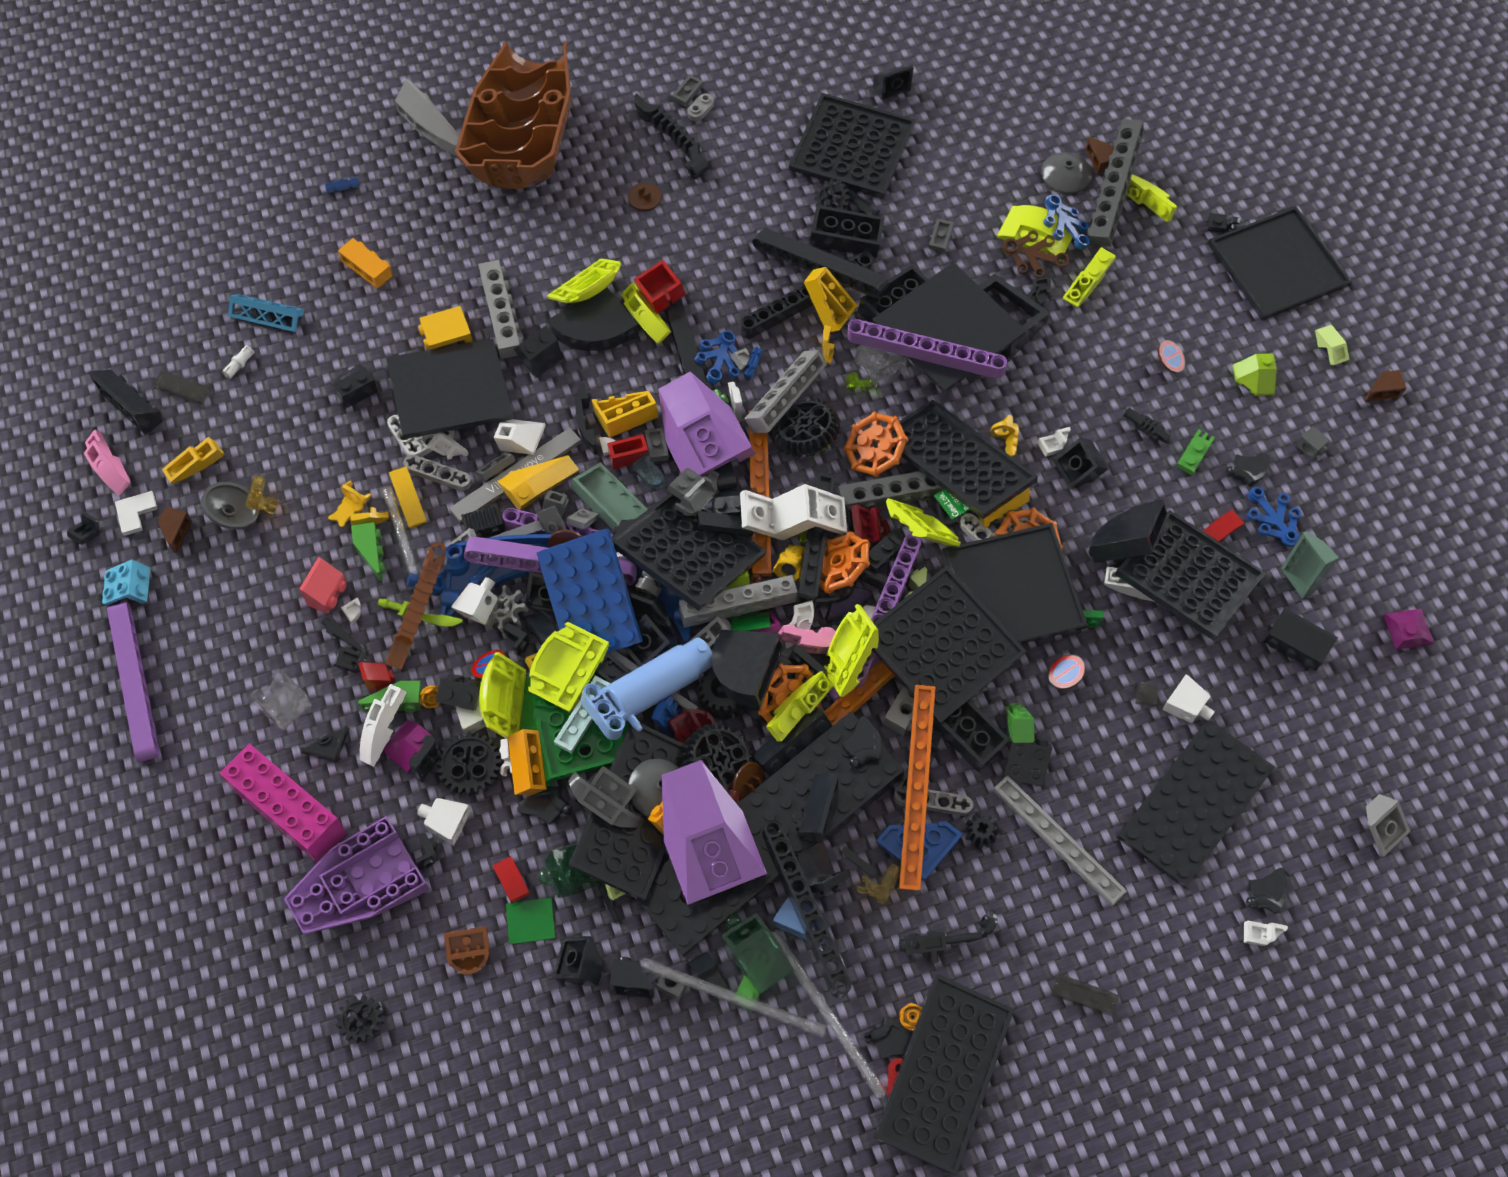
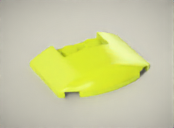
(1027, 218)
(587, 283)
(922, 525)
(850, 650)
(566, 665)
(502, 695)

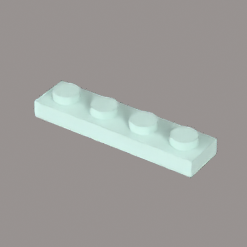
(577, 723)

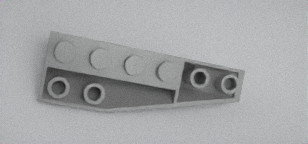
(425, 117)

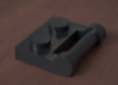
(426, 758)

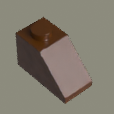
(1098, 154)
(1388, 386)
(174, 526)

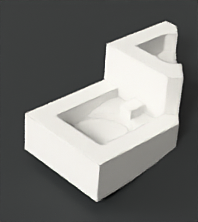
(1054, 443)
(446, 446)
(1262, 934)

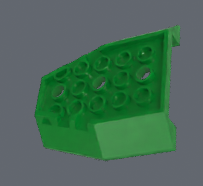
(549, 720)

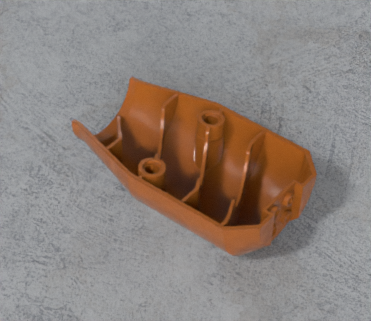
(516, 120)

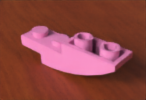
(105, 464)
(807, 639)

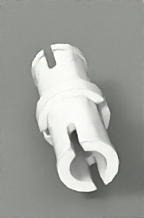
(238, 362)

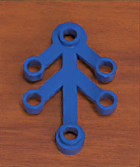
(1054, 206)
(727, 341)
(1274, 518)

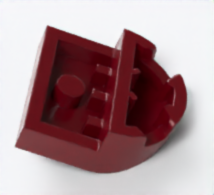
(869, 524)
(688, 722)

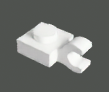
(505, 755)

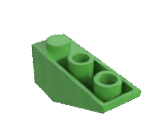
(367, 545)
(411, 700)
(1019, 723)

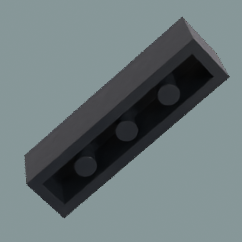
(776, 754)

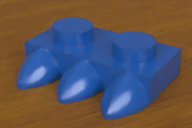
(663, 712)

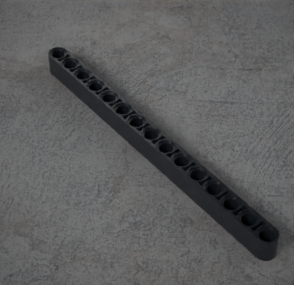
(687, 352)

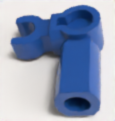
(437, 588)

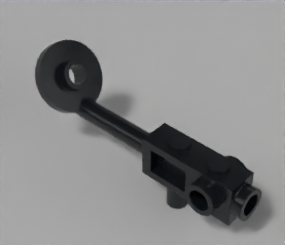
(937, 941)

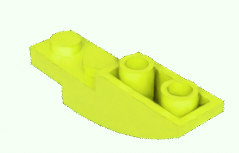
(1151, 196)
(1089, 278)
(644, 314)
(795, 706)

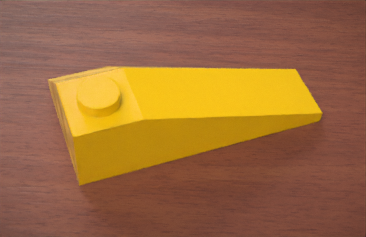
(533, 482)

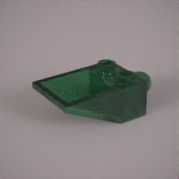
(564, 879)
(755, 951)

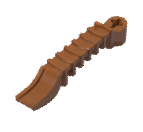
(416, 608)

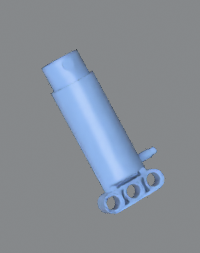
(645, 686)

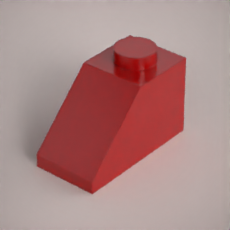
(626, 451)
(376, 676)

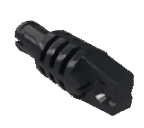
(1147, 425)

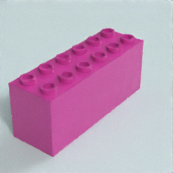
(283, 803)

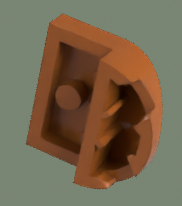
(467, 949)

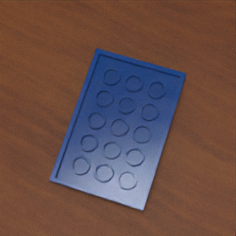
(590, 589)

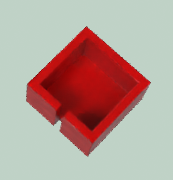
(659, 286)

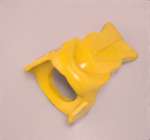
(1010, 435)
(351, 504)
(793, 556)

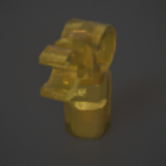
(256, 500)
(881, 892)

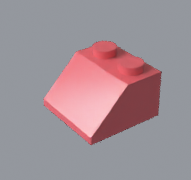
(323, 586)

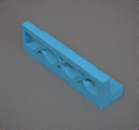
(265, 305)

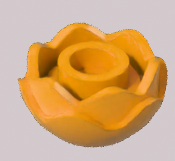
(428, 697)
(905, 1015)

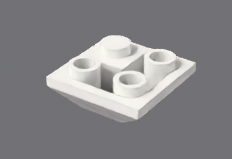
(519, 436)

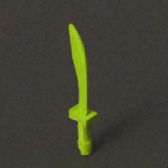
(440, 620)

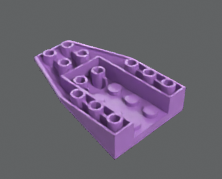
(700, 426)
(706, 834)
(356, 880)

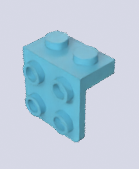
(126, 581)

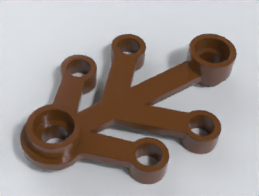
(1033, 253)

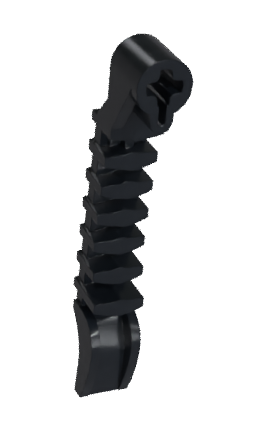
(658, 117)

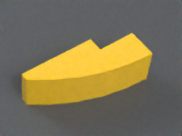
(193, 460)
(407, 497)

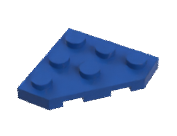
(938, 842)

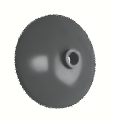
(1066, 173)
(226, 505)
(646, 781)

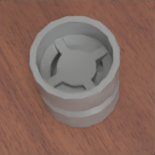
(648, 585)

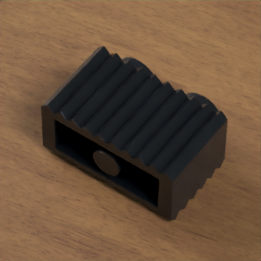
(484, 521)

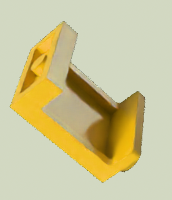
(444, 328)

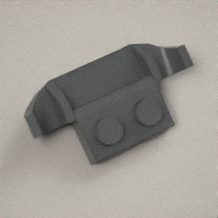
(693, 491)
(606, 797)

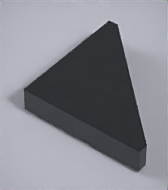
(327, 746)

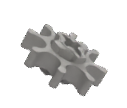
(506, 609)

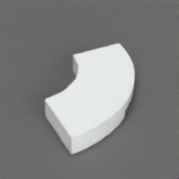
(802, 618)

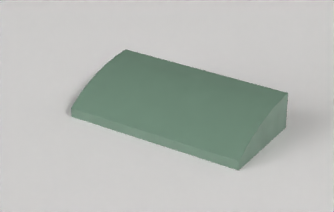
(607, 496)
(1308, 564)

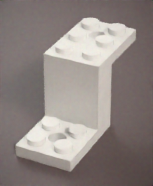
(793, 512)

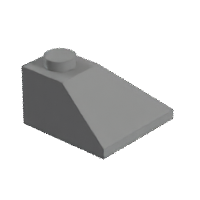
(1386, 823)

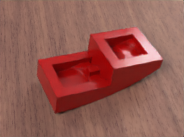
(1224, 526)
(511, 879)

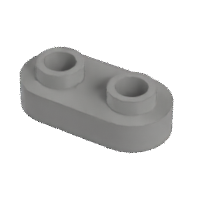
(703, 105)

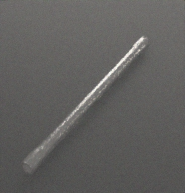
(391, 502)
(806, 1024)
(871, 1079)

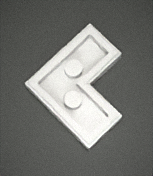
(735, 400)
(130, 509)

